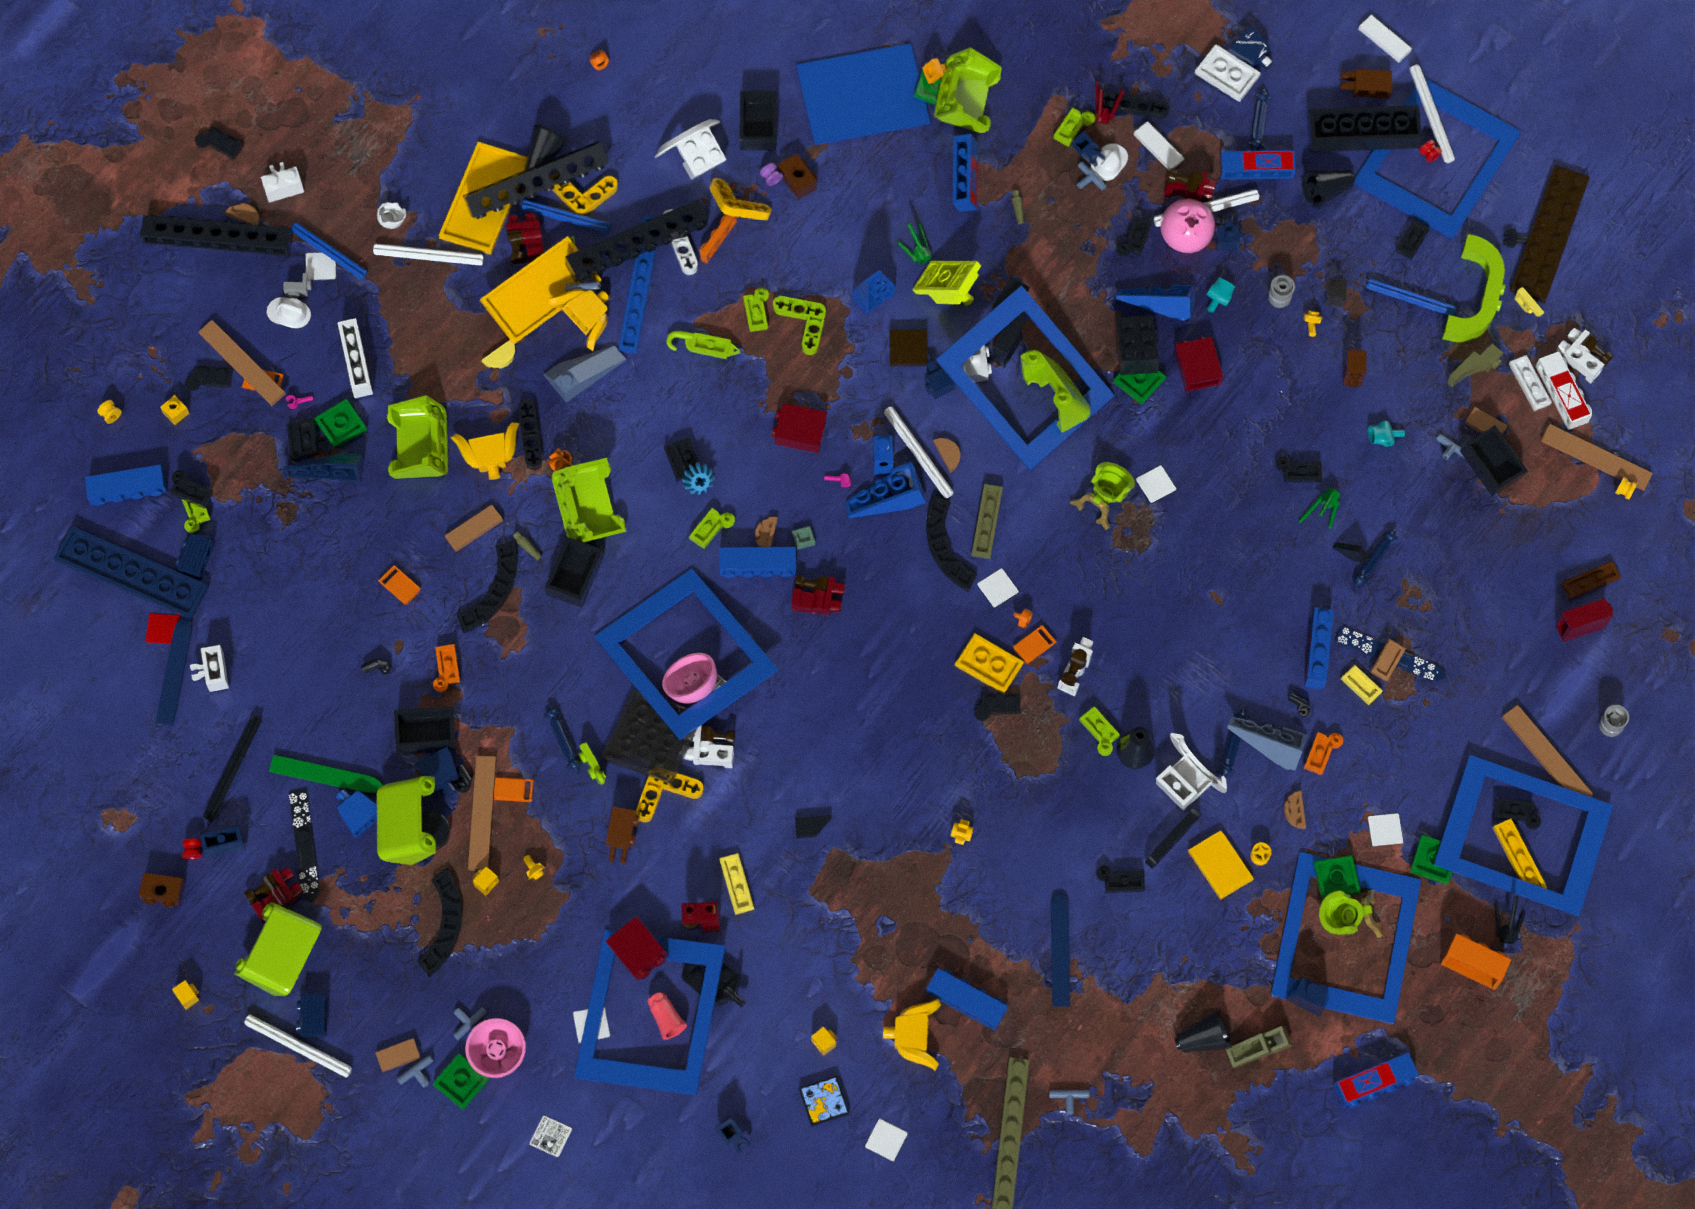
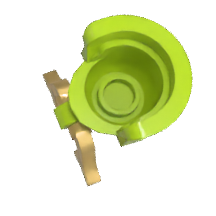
(1110, 485)
(1342, 914)

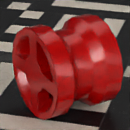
(1430, 151)
(191, 849)

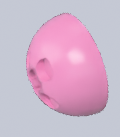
(1187, 235)
(690, 678)
(494, 1037)

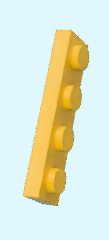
(1518, 853)

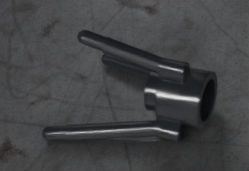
(1508, 933)

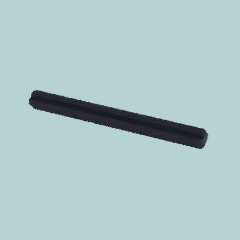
(232, 768)

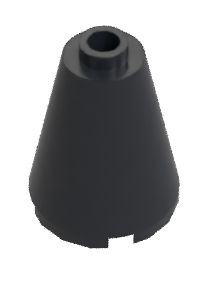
(543, 145)
(1326, 185)
(1136, 748)
(1204, 1035)

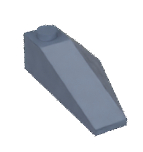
(581, 372)
(1280, 746)

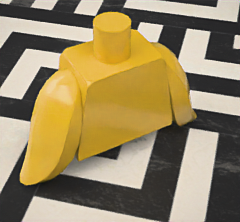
(585, 310)
(490, 451)
(912, 1033)

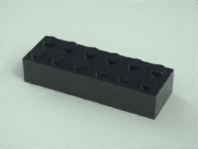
(1364, 128)

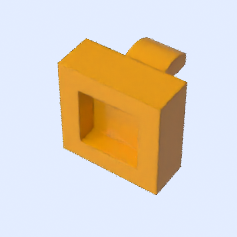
(933, 70)

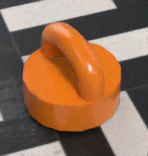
(597, 58)
(1024, 618)

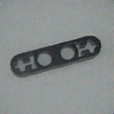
(1134, 102)
(530, 434)
(1172, 839)

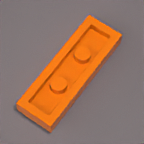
(717, 237)

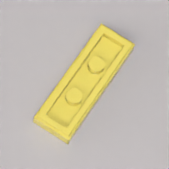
(736, 883)

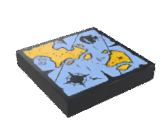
(824, 1101)

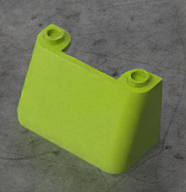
(965, 90)
(1068, 400)
(420, 438)
(586, 502)
(400, 821)
(279, 950)

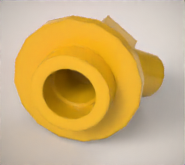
(1312, 317)
(535, 870)

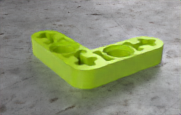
(811, 318)

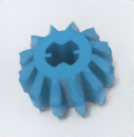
(694, 485)

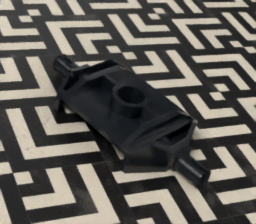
(728, 983)

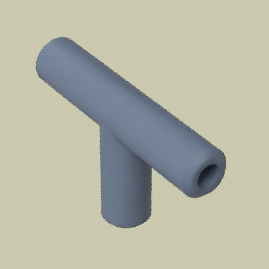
(1091, 176)
(585, 285)
(1452, 447)
(468, 1022)
(416, 1071)
(1069, 1095)

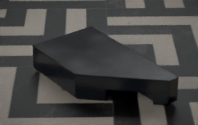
(810, 826)

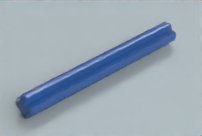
(566, 216)
(329, 251)
(1411, 297)

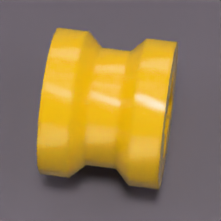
(109, 411)
(1626, 488)
(1262, 850)

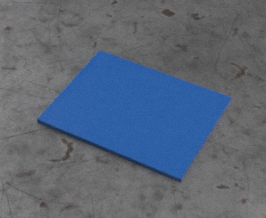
(862, 94)

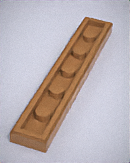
(241, 363)
(1595, 456)
(1544, 751)
(482, 813)

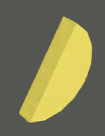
(500, 357)

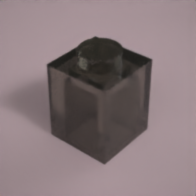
(1335, 293)

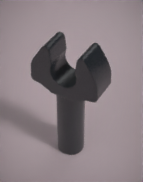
(1516, 239)

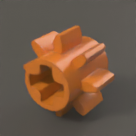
(560, 460)

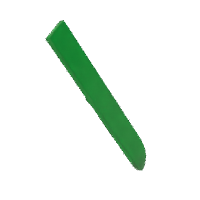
(324, 775)

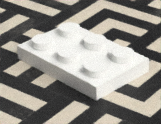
(1227, 73)

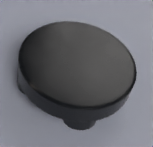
(436, 826)

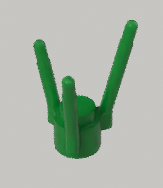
(921, 253)
(1329, 500)

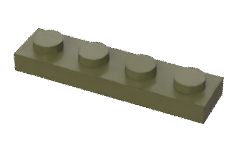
(987, 521)

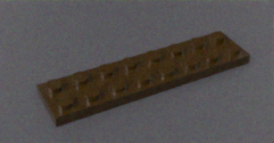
(1550, 233)

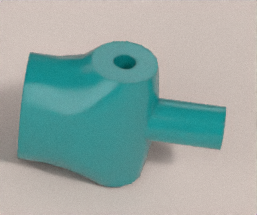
(1221, 293)
(1383, 434)

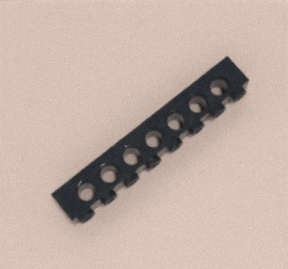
(474, 198)
(692, 211)
(224, 241)

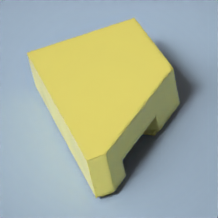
(1527, 302)

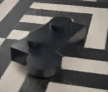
(220, 142)
(1136, 237)
(209, 377)
(1299, 470)
(190, 490)
(997, 705)
(1517, 811)
(1121, 881)

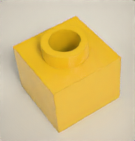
(177, 414)
(485, 880)
(186, 994)
(824, 1040)

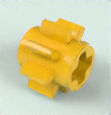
(962, 831)

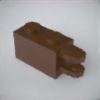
(1368, 83)
(621, 832)

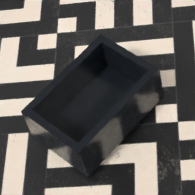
(758, 120)
(1136, 344)
(1493, 460)
(574, 572)
(424, 730)

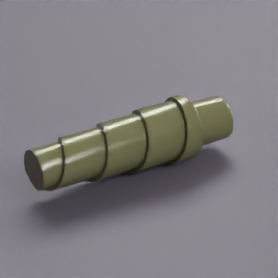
(1018, 208)
(527, 545)

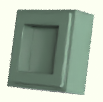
(803, 537)

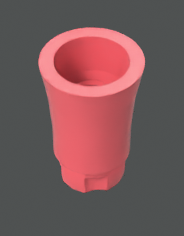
(666, 1016)

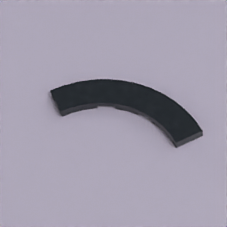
(939, 546)
(497, 593)
(449, 927)

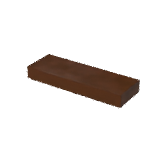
(1590, 580)

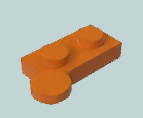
(447, 668)
(1321, 751)

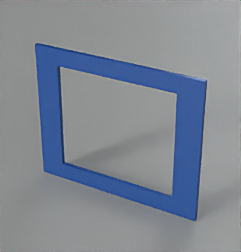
(1419, 208)
(982, 333)
(721, 697)
(1585, 855)
(1341, 1000)
(641, 1075)

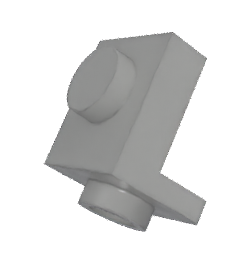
(298, 289)

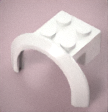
(696, 148)
(1187, 777)

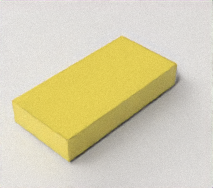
(1361, 684)

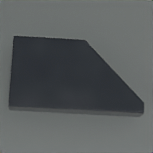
(1353, 552)

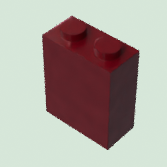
(1198, 364)
(799, 428)
(1584, 619)
(637, 949)

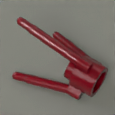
(1102, 114)

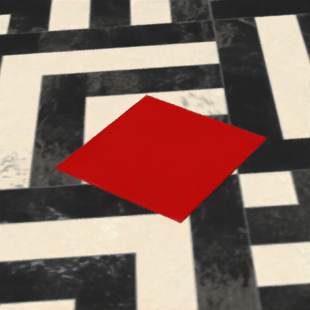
(161, 628)

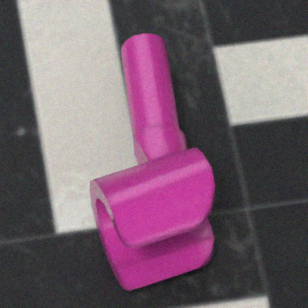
(297, 401)
(844, 479)

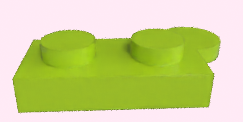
(1072, 125)
(755, 309)
(196, 516)
(710, 526)
(1101, 730)
(594, 769)

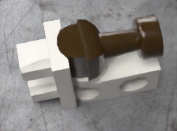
(1579, 354)
(1079, 659)
(705, 750)

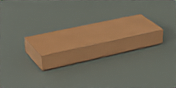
(473, 528)

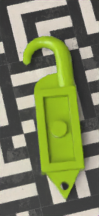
(704, 344)

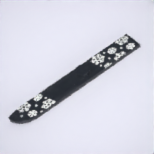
(304, 844)

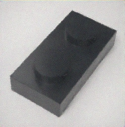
(1412, 240)

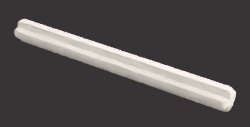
(1432, 114)
(1225, 202)
(428, 254)
(918, 452)
(298, 1045)

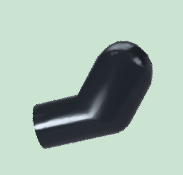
(381, 665)
(1302, 704)
(465, 779)

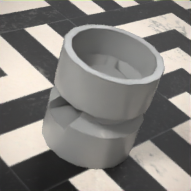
(1281, 291)
(1614, 720)

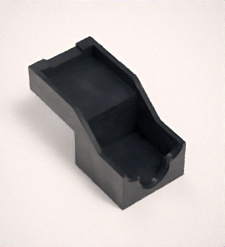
(1012, 333)

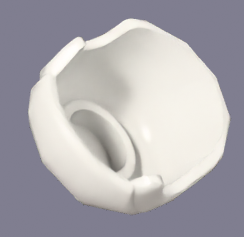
(391, 215)

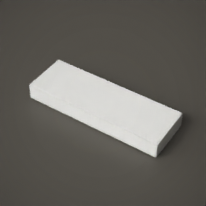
(1385, 38)
(1158, 146)
(1530, 383)

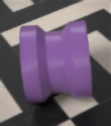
(771, 174)

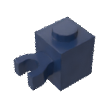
(1087, 148)
(1228, 237)
(938, 382)
(731, 1131)

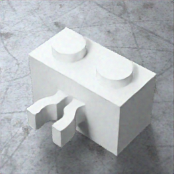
(282, 183)
(977, 366)
(212, 669)

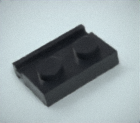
(303, 439)
(680, 456)

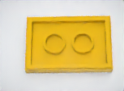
(989, 663)
(1220, 865)

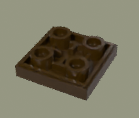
(908, 347)

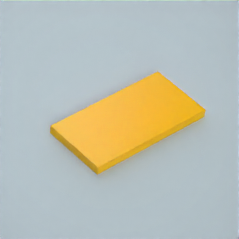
(485, 167)
(521, 301)

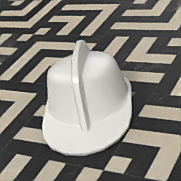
(1114, 161)
(288, 312)

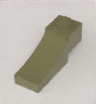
(1475, 363)
(1259, 1046)

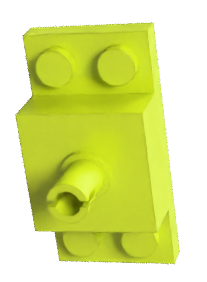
(948, 281)

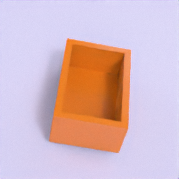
(1476, 961)

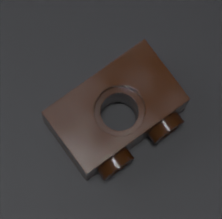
(799, 185)
(1354, 368)
(152, 883)

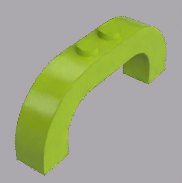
(1489, 258)

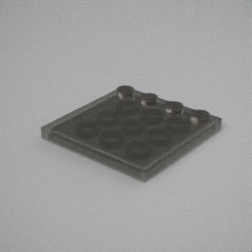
(645, 741)

